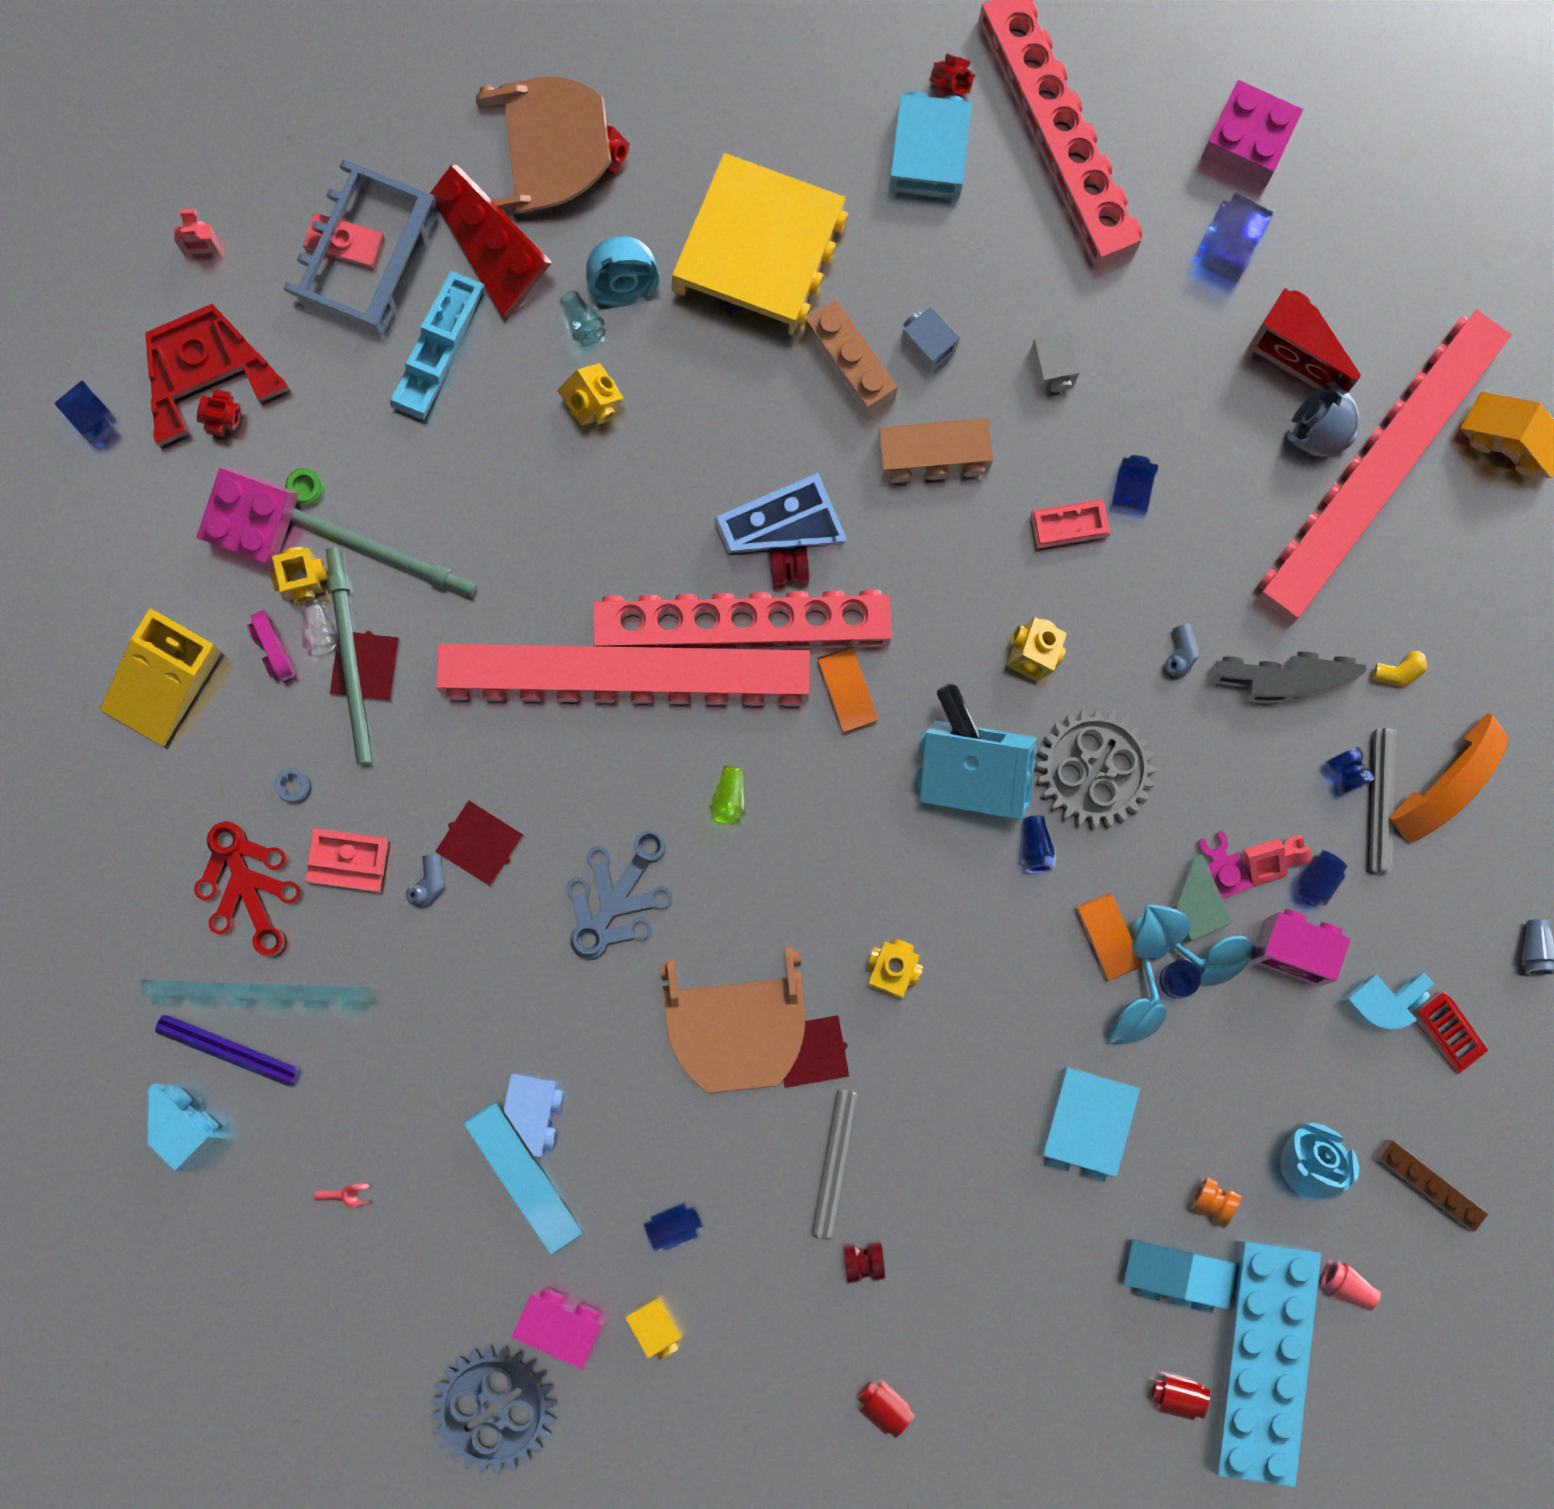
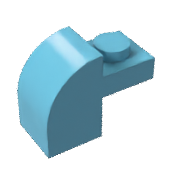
(1383, 1010)

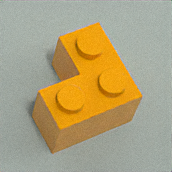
(1516, 429)

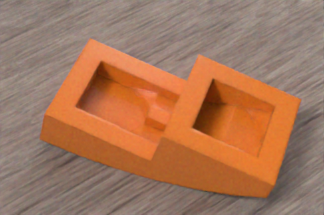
(847, 689)
(1109, 936)

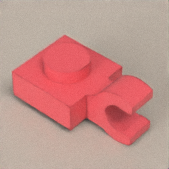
(194, 234)
(1271, 859)

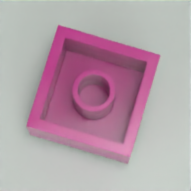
(1252, 132)
(247, 515)
(1301, 947)
(558, 1327)

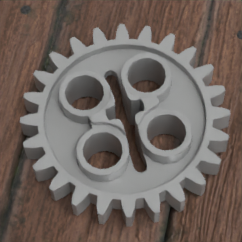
(1068, 750)

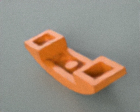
(1457, 786)

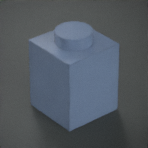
(929, 337)

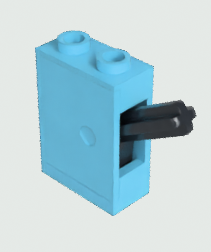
(974, 765)

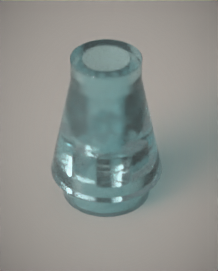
(582, 320)

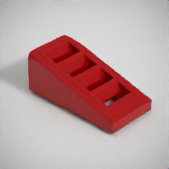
(1444, 1001)

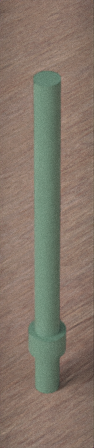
(438, 576)
(339, 586)

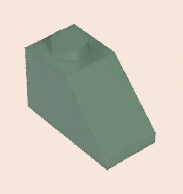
(1201, 901)

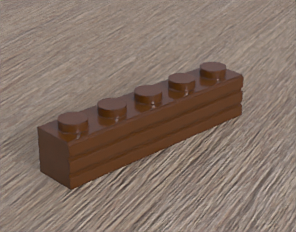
(1431, 1185)

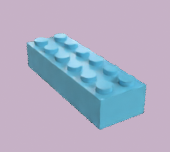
(1266, 1364)

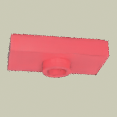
(350, 242)
(1070, 523)

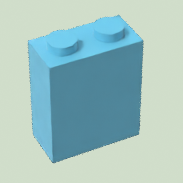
(930, 144)
(1089, 1124)

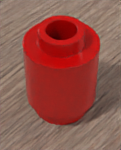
(1180, 1397)
(885, 1408)

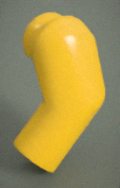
(1404, 673)

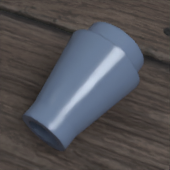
(1538, 948)

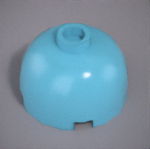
(621, 270)
(1318, 1163)

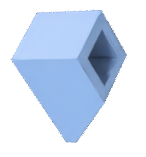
(530, 1110)

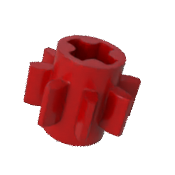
(952, 76)
(218, 413)

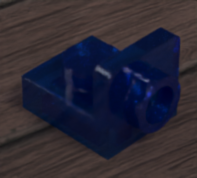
(1134, 484)

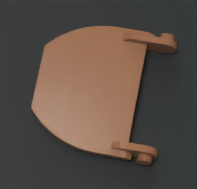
(553, 140)
(738, 1031)

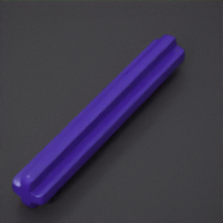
(226, 1050)

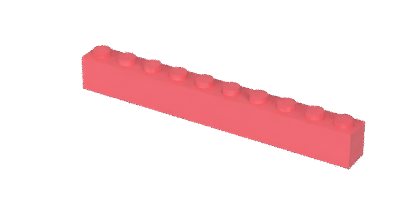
(1383, 467)
(623, 672)

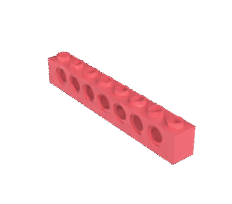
(1103, 242)
(835, 632)

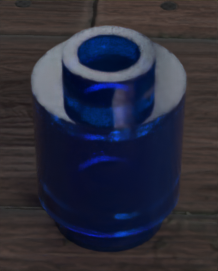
(1321, 879)
(673, 1227)

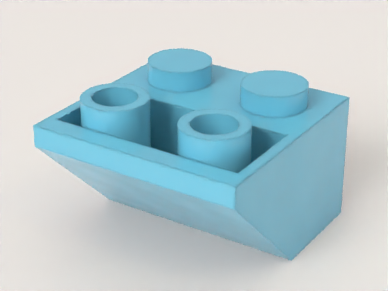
(176, 1129)

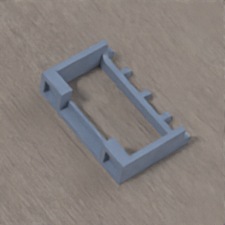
(416, 227)

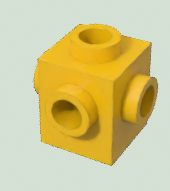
(590, 395)
(289, 565)
(1036, 648)
(890, 982)

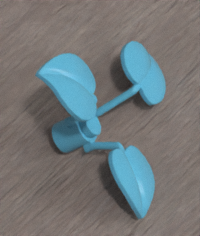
(1153, 937)

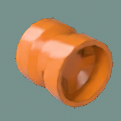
(1211, 1201)

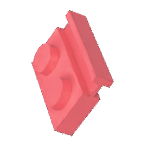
(346, 860)

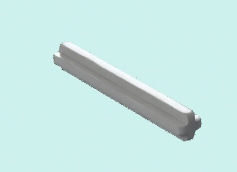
(1383, 800)
(834, 1164)

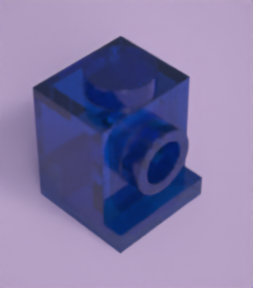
(86, 412)

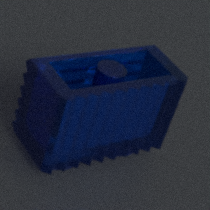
(1235, 238)

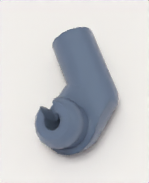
(1185, 653)
(428, 886)

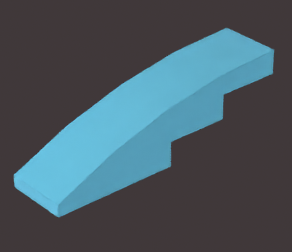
(437, 345)
(523, 1177)

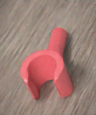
(347, 1195)

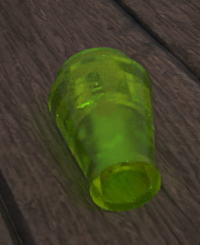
(728, 798)

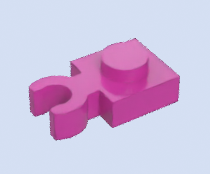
(1226, 870)

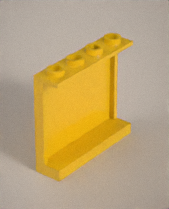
(761, 241)

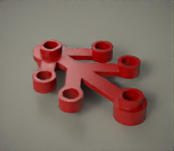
(243, 883)

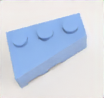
(783, 520)

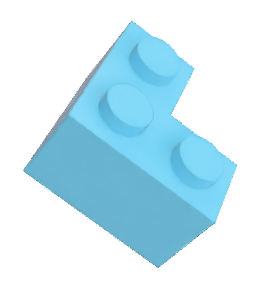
(1184, 1276)

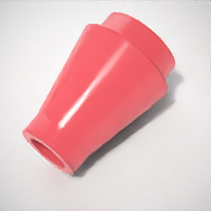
(1348, 1286)

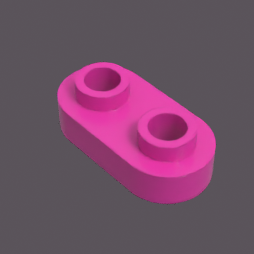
(276, 660)

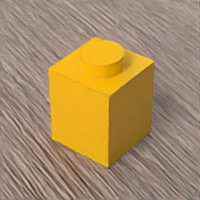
(654, 1329)

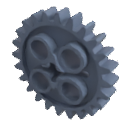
(512, 1438)

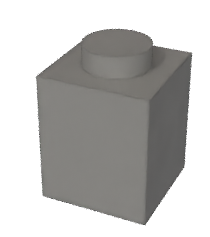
(1055, 361)

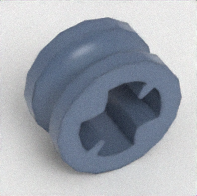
(301, 779)

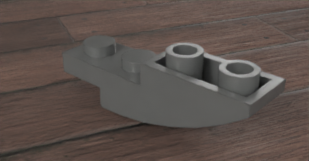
(1301, 679)

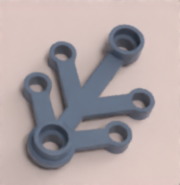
(614, 900)

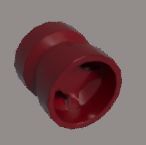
(798, 565)
(864, 1263)

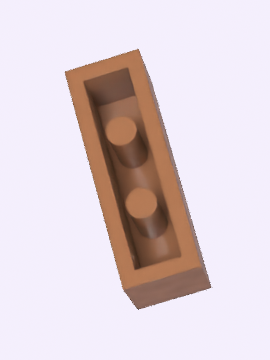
(850, 358)
(935, 449)

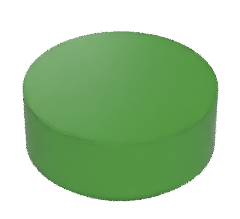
(307, 484)

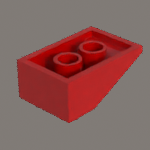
(1304, 342)

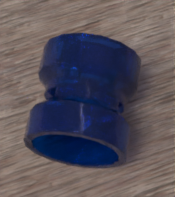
(1350, 770)
(1175, 984)

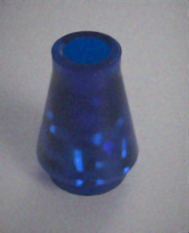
(1037, 847)

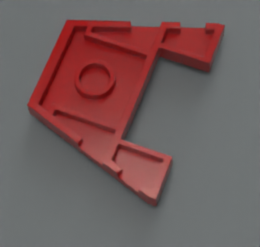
(194, 354)

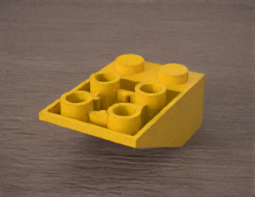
(159, 677)

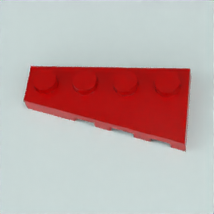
(494, 245)

